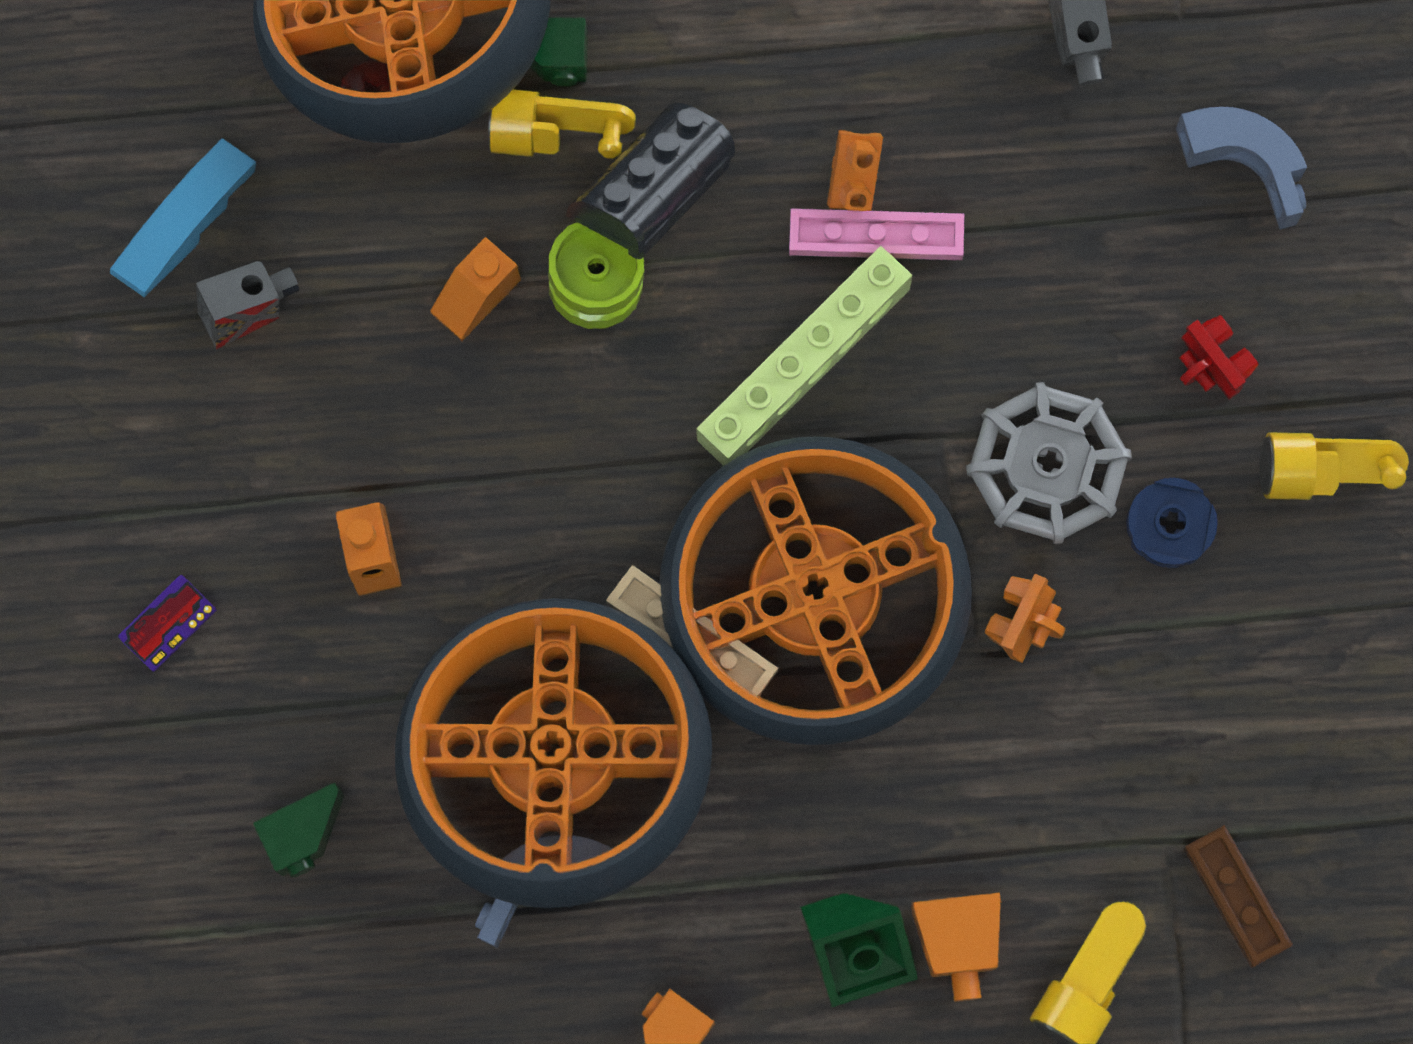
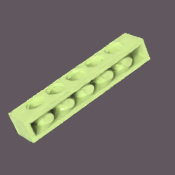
(804, 357)

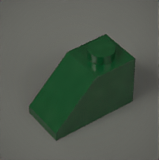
(563, 52)
(300, 831)

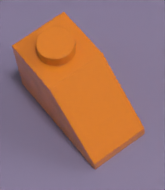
(475, 288)
(674, 1021)

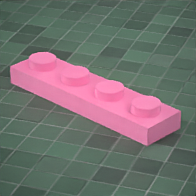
(863, 232)

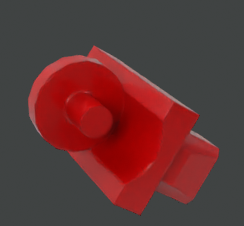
(1204, 343)

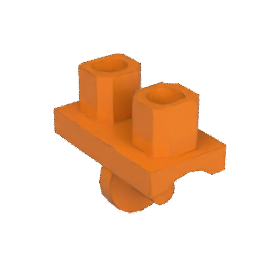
(854, 171)
(1032, 621)

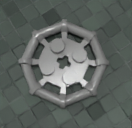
(1062, 484)

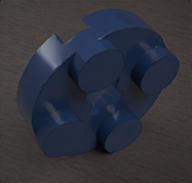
(1192, 509)

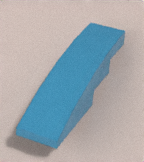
(182, 217)

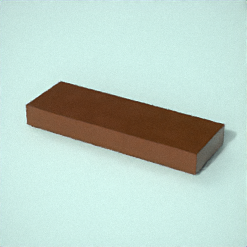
(1238, 896)

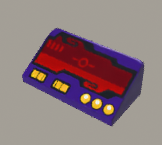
(167, 623)

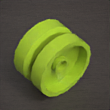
(593, 278)

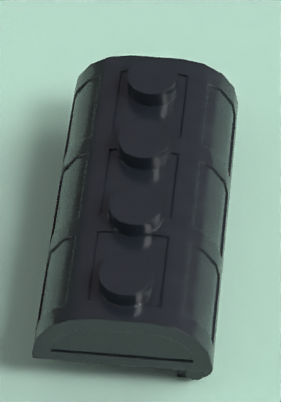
(656, 179)

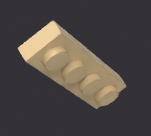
(640, 598)

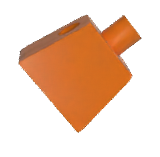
(368, 547)
(960, 939)

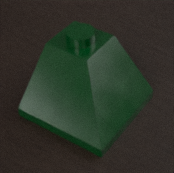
(858, 946)

